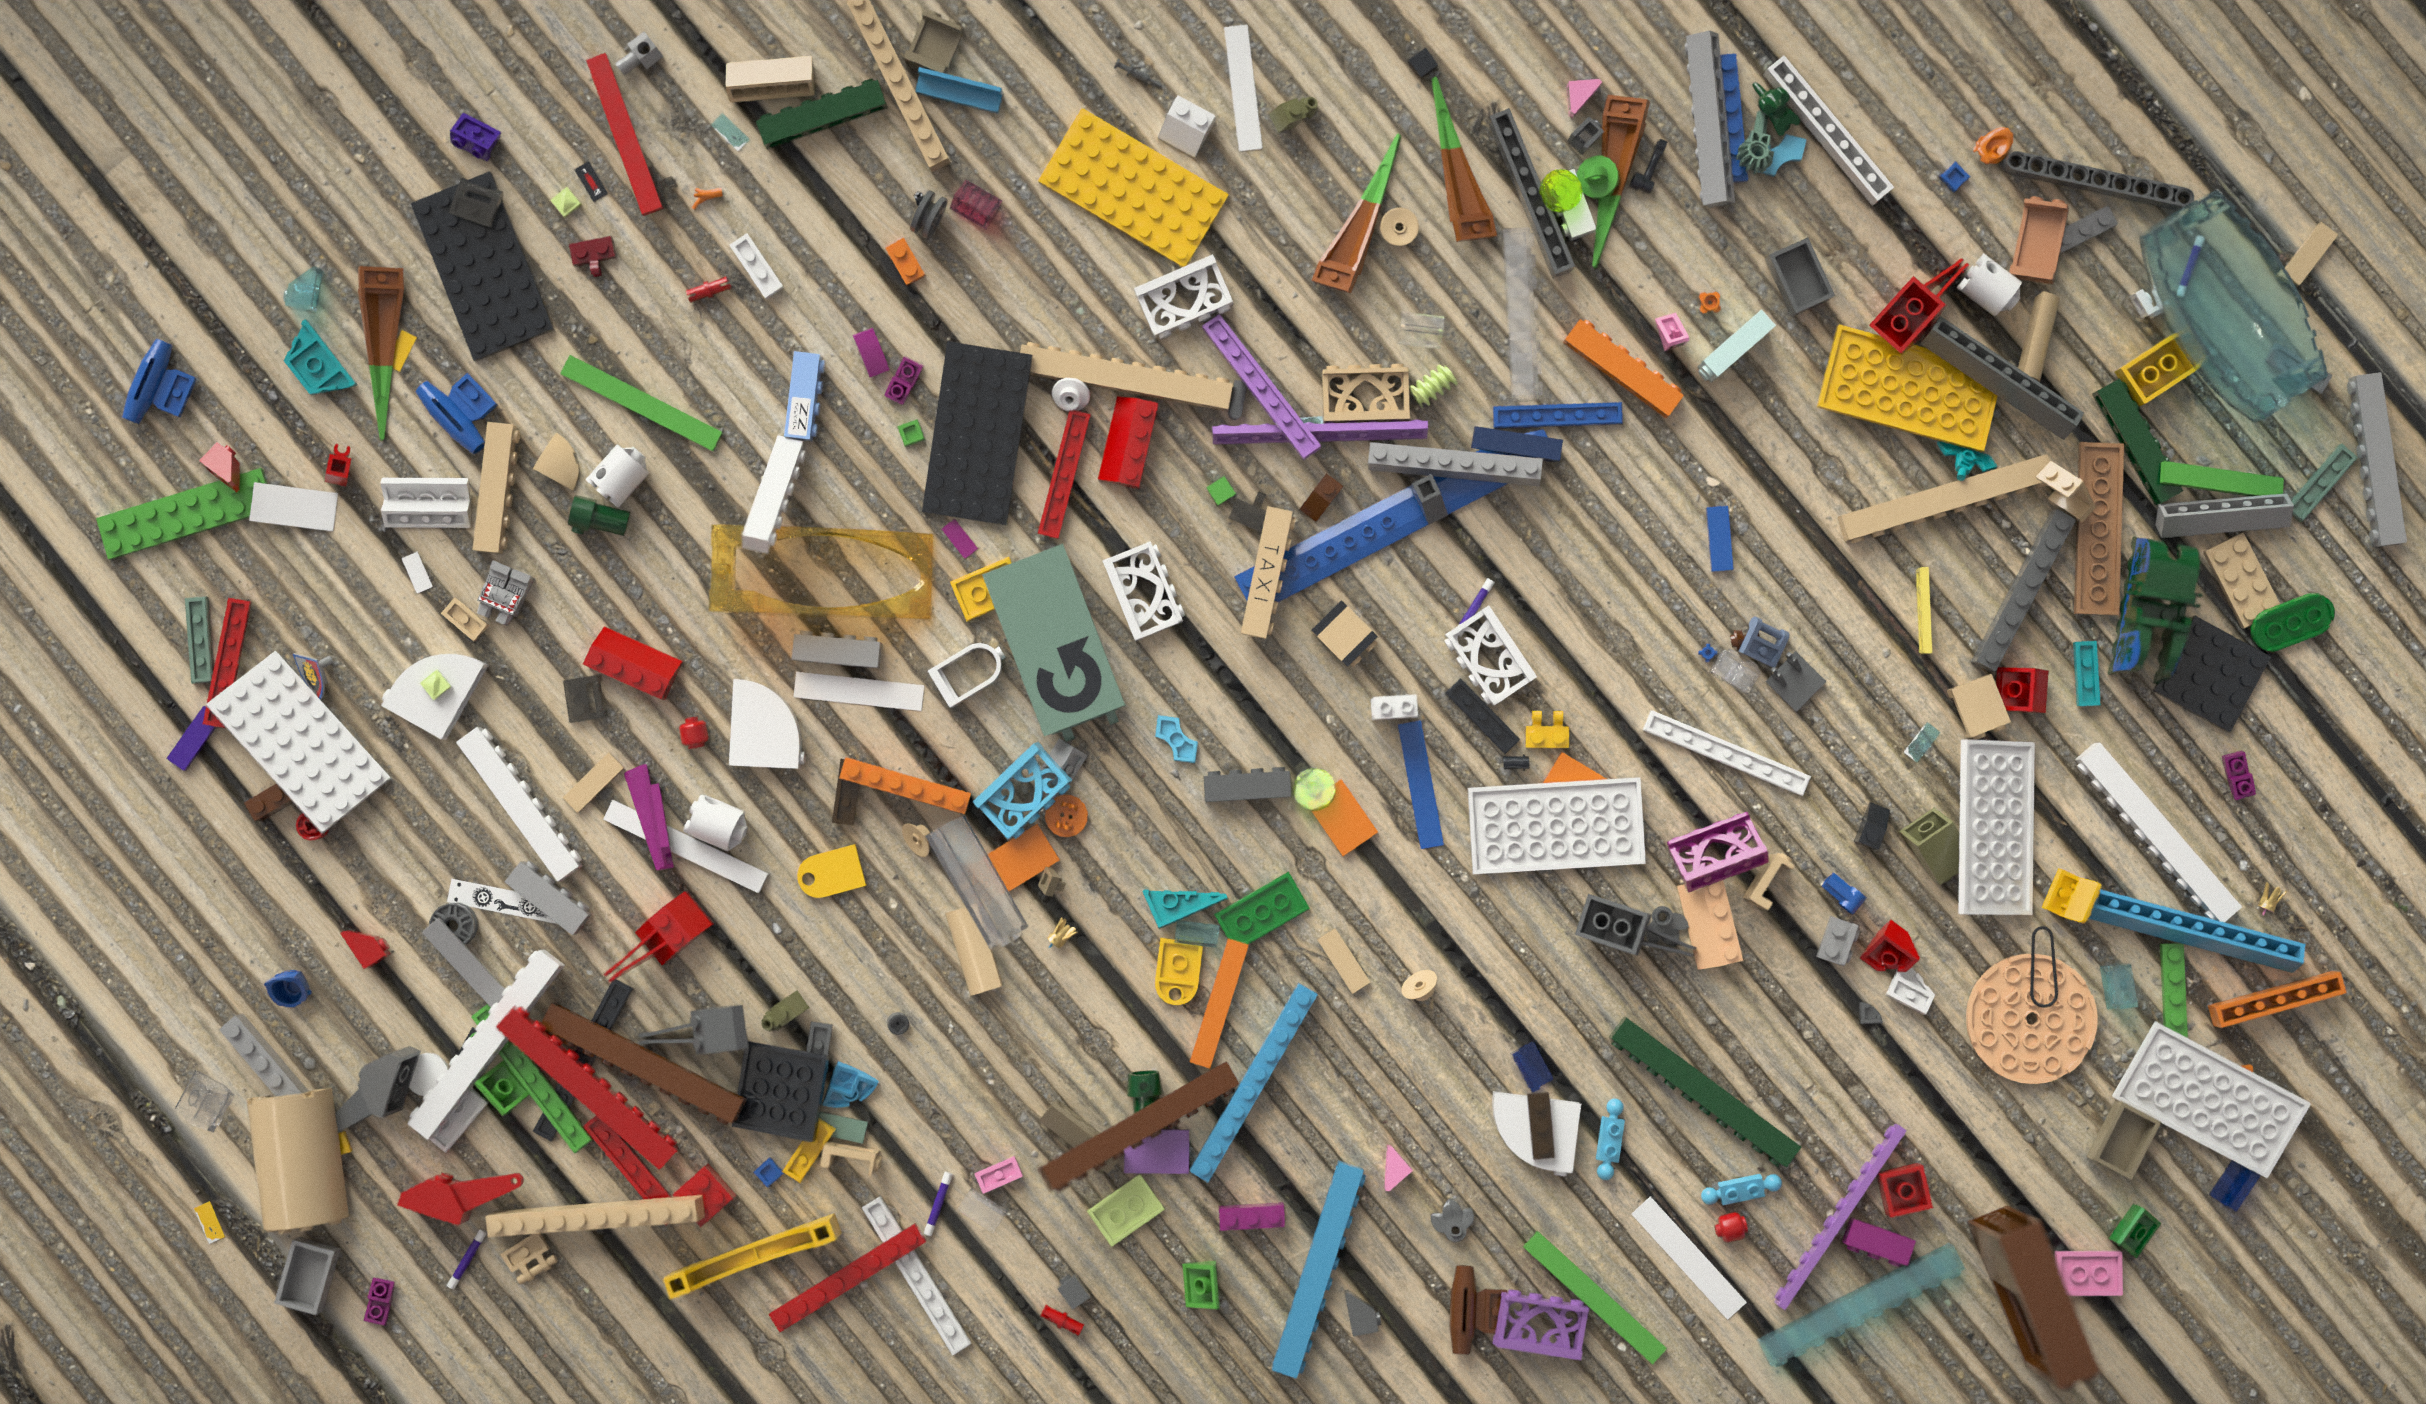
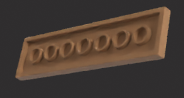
(2101, 532)

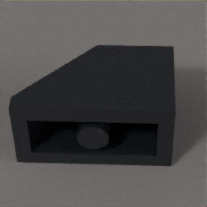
(1873, 826)

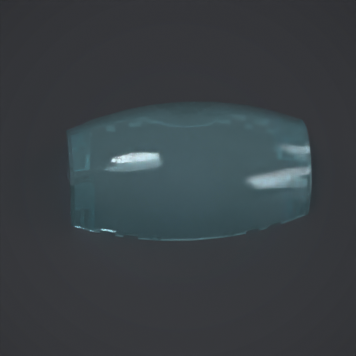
(2231, 307)

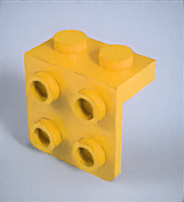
(2071, 896)

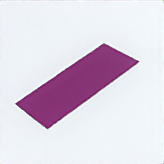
(959, 538)

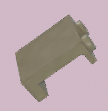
(934, 43)

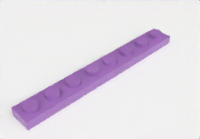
(1261, 387)

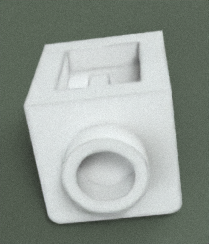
(2143, 304)

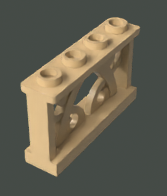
(1390, 411)

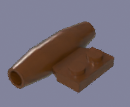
(1471, 1309)

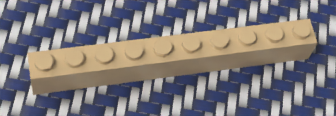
(899, 83)
(1130, 378)
(1941, 499)
(595, 1216)

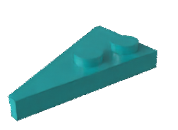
(1171, 906)

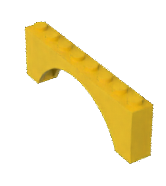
(780, 1244)

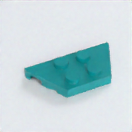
(316, 364)

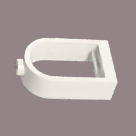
(944, 685)

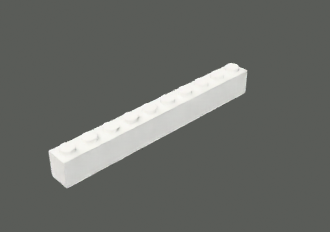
(2157, 833)
(483, 1047)

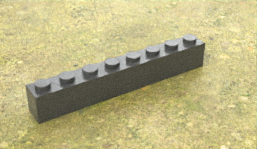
(1527, 187)
(2002, 378)
(2023, 590)

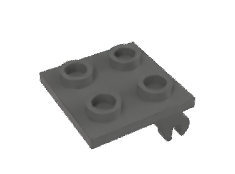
(1795, 681)

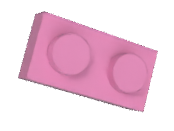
(998, 1174)

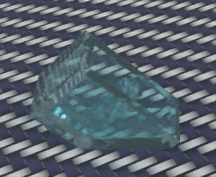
(304, 291)

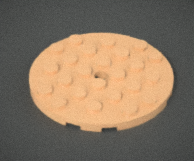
(2038, 1050)

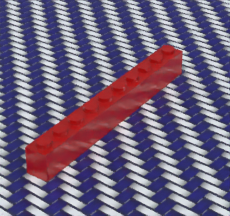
(587, 1087)

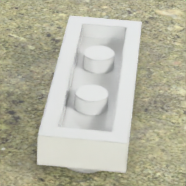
(756, 266)

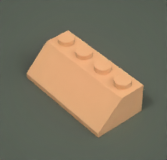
(1710, 925)

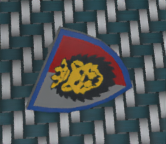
(313, 672)

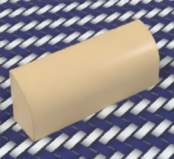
(770, 79)
(2038, 334)
(973, 953)

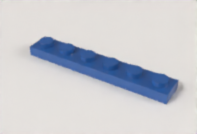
(1734, 113)

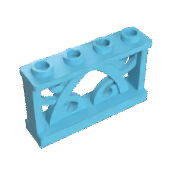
(994, 795)

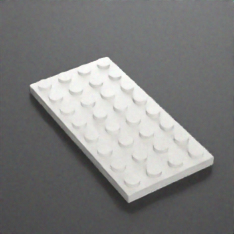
(298, 742)
(1556, 825)
(1996, 827)
(2211, 1099)

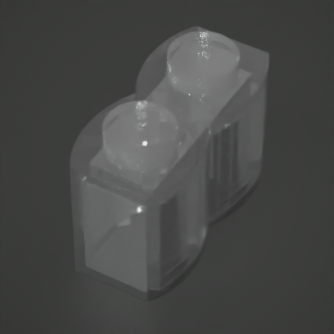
(1735, 671)

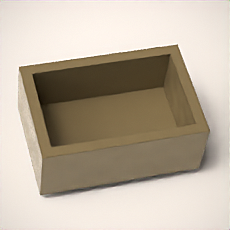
(2123, 1139)

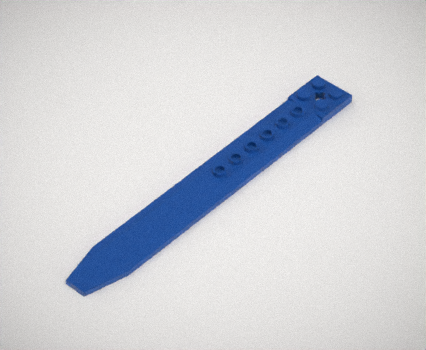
(1367, 533)

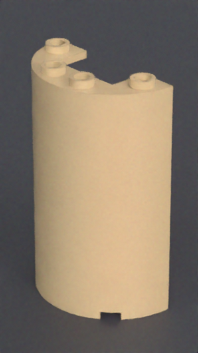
(297, 1160)

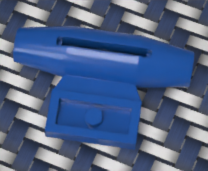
(157, 385)
(458, 410)

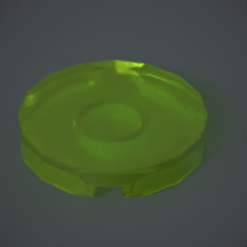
(1560, 190)
(1314, 789)

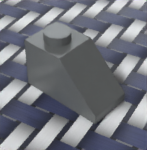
(1361, 1315)

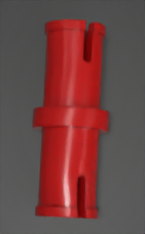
(708, 289)
(1062, 1320)

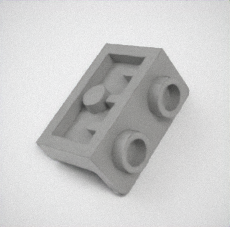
(1838, 941)

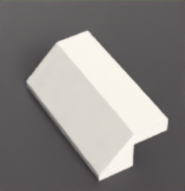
(426, 502)

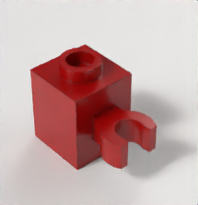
(338, 467)

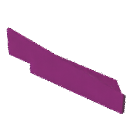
(651, 814)

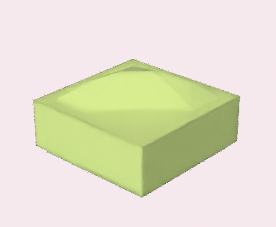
(566, 202)
(435, 684)

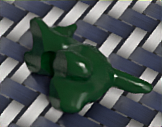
(1774, 105)

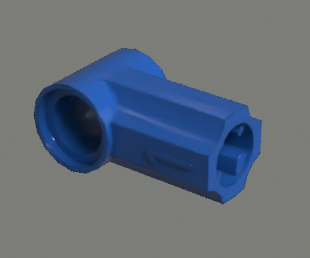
(1848, 896)

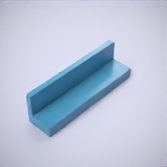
(959, 90)

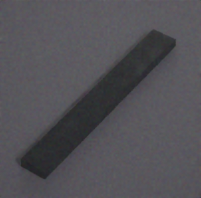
(606, 1016)

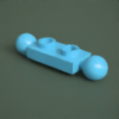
(1610, 1139)
(1741, 1189)

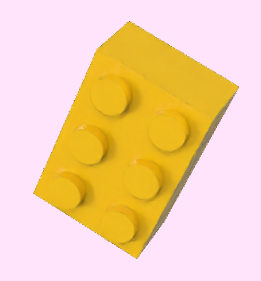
(2155, 371)

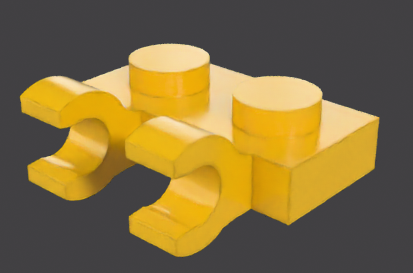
(1547, 736)

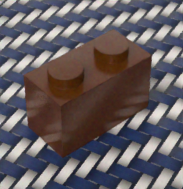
(267, 803)

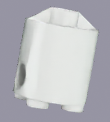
(1991, 286)
(619, 474)
(716, 823)

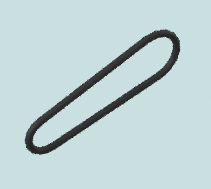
(2032, 967)

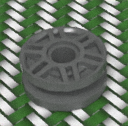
(928, 214)
(463, 915)

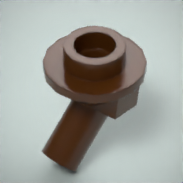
(1738, 638)

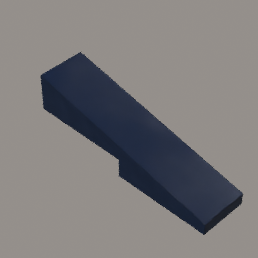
(1517, 444)

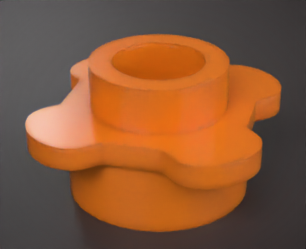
(1714, 298)

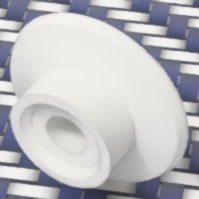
(1074, 388)

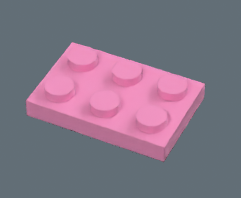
(2091, 1272)

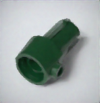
(588, 514)
(1144, 1088)

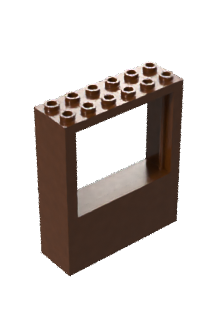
(2034, 1297)

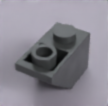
(1429, 499)

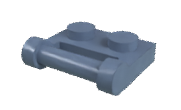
(1760, 648)

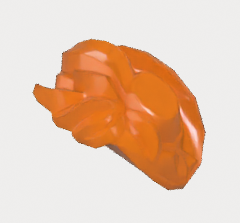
(1994, 145)

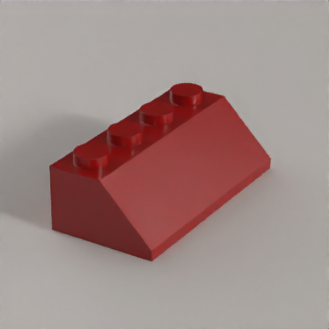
(1128, 441)
(633, 663)

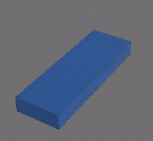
(1719, 538)

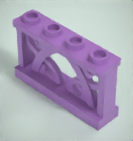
(1561, 1347)

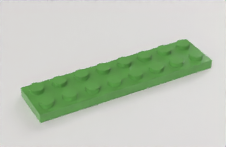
(177, 516)

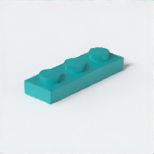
(2086, 673)

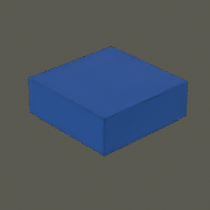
(1954, 177)
(768, 1172)

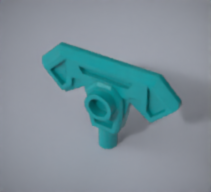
(1967, 459)

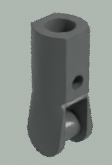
(1237, 400)

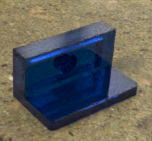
(1531, 1066)
(2234, 1185)

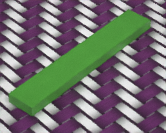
(2219, 480)

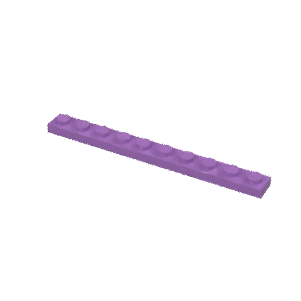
(1323, 432)
(1834, 1223)

